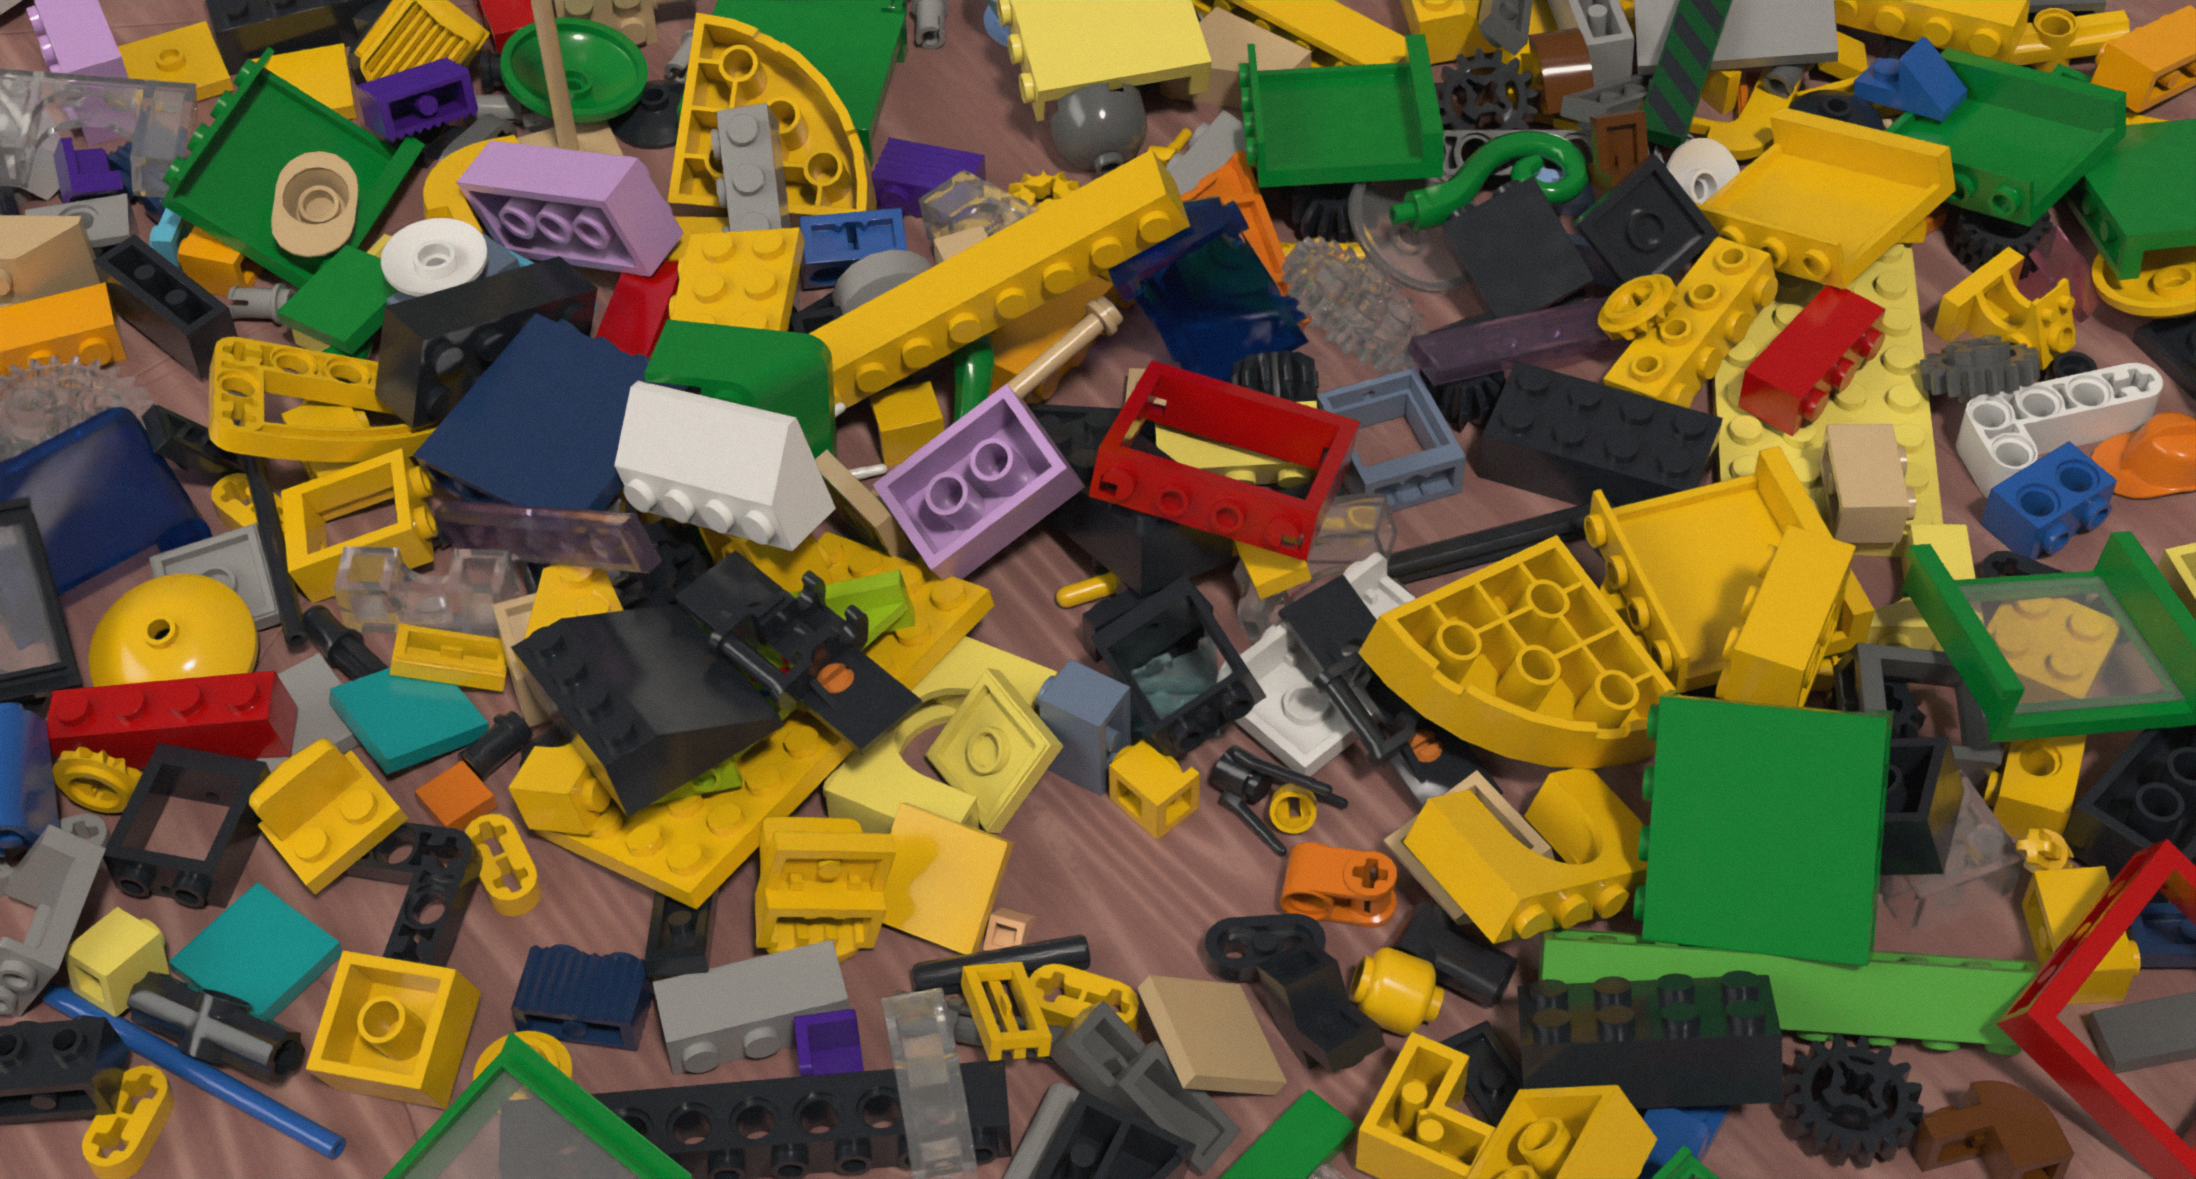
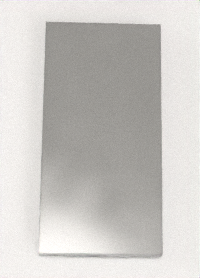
(1753, 36)

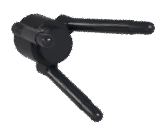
(1250, 778)

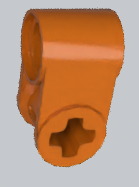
(1337, 882)

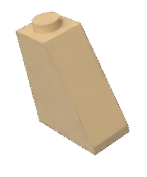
(1227, 46)

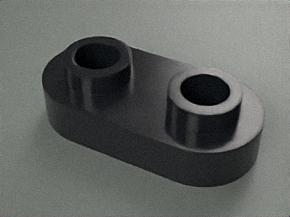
(1257, 941)

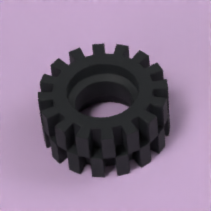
(1978, 245)

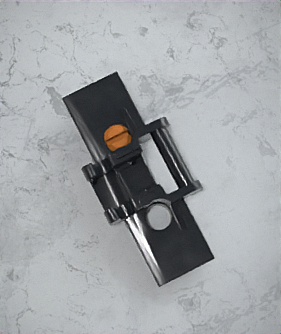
(820, 647)
(1420, 752)

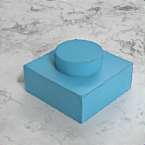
(168, 235)

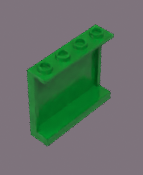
(844, 44)
(1343, 121)
(2019, 135)
(237, 162)
(2140, 195)
(1764, 827)

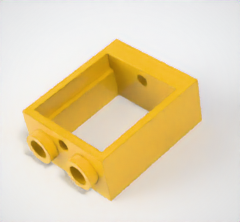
(348, 490)

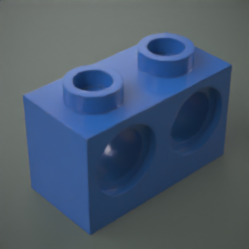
(842, 239)
(2049, 502)

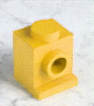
(1153, 788)

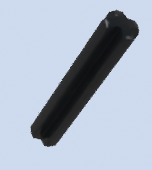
(947, 972)

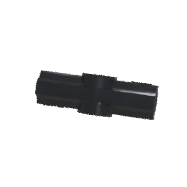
(216, 1027)

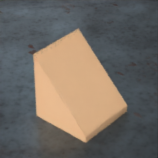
(1007, 928)

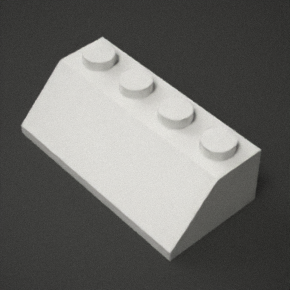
(720, 466)

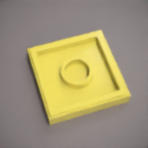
(994, 749)

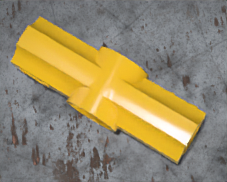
(2060, 36)

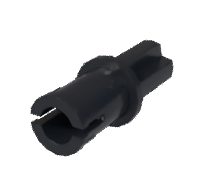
(341, 645)

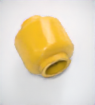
(1396, 990)

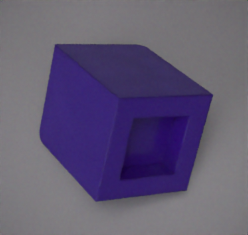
(84, 173)
(828, 1043)

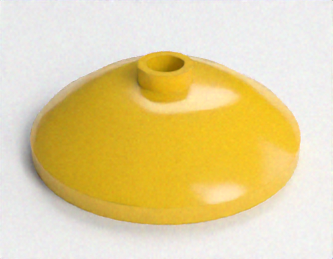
(2163, 287)
(207, 633)

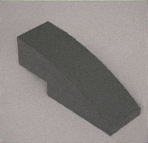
(1140, 1079)

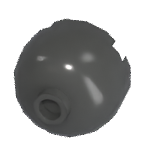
(1099, 127)

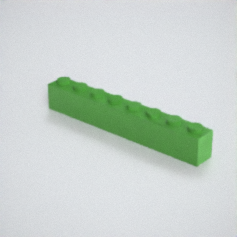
(1891, 998)

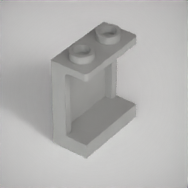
(56, 881)

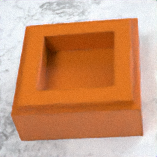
(455, 797)

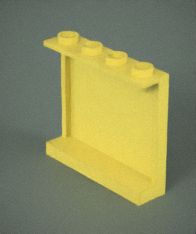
(1102, 41)

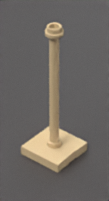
(566, 134)
(866, 509)

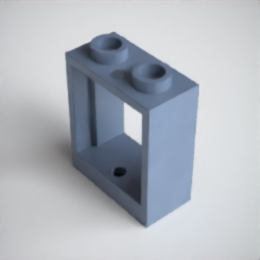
(1409, 478)

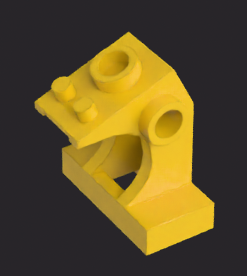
(1990, 300)

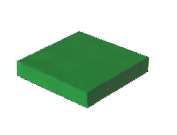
(341, 301)

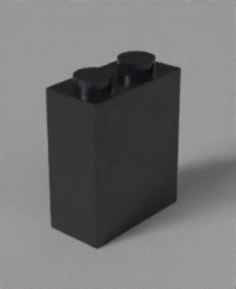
(1516, 252)

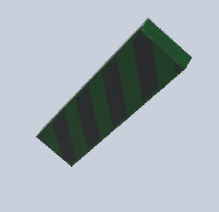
(1683, 69)

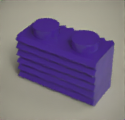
(417, 98)
(914, 169)

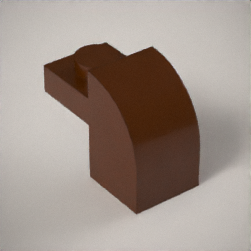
(1558, 67)
(1617, 148)
(2003, 1127)

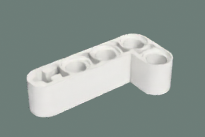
(2013, 428)

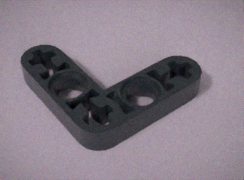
(428, 882)

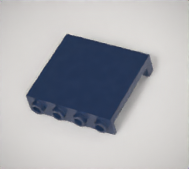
(539, 423)

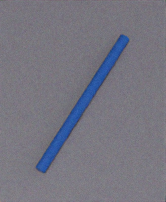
(203, 1075)

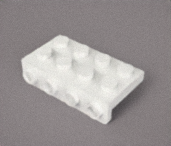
(1294, 718)

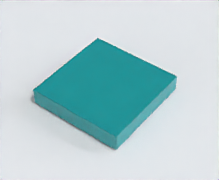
(406, 718)
(258, 953)

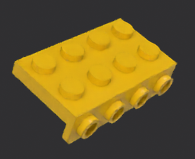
(739, 278)

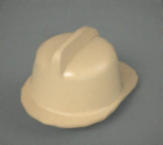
(314, 204)

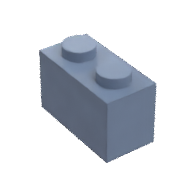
(1089, 719)

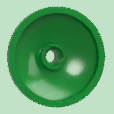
(600, 64)

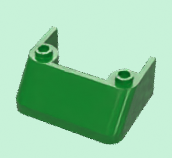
(754, 369)

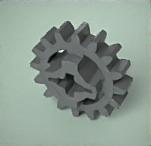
(1979, 368)

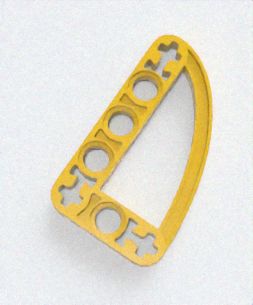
(258, 367)

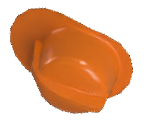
(2153, 459)

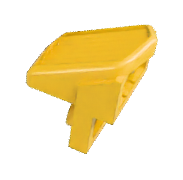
(417, 34)
(324, 812)
(821, 884)

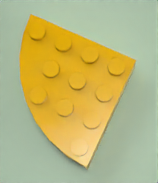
(819, 143)
(1524, 663)

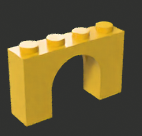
(1513, 888)

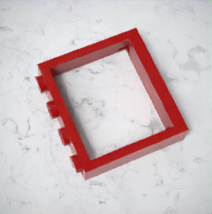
(1213, 500)
(2038, 1032)

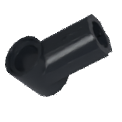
(1456, 956)

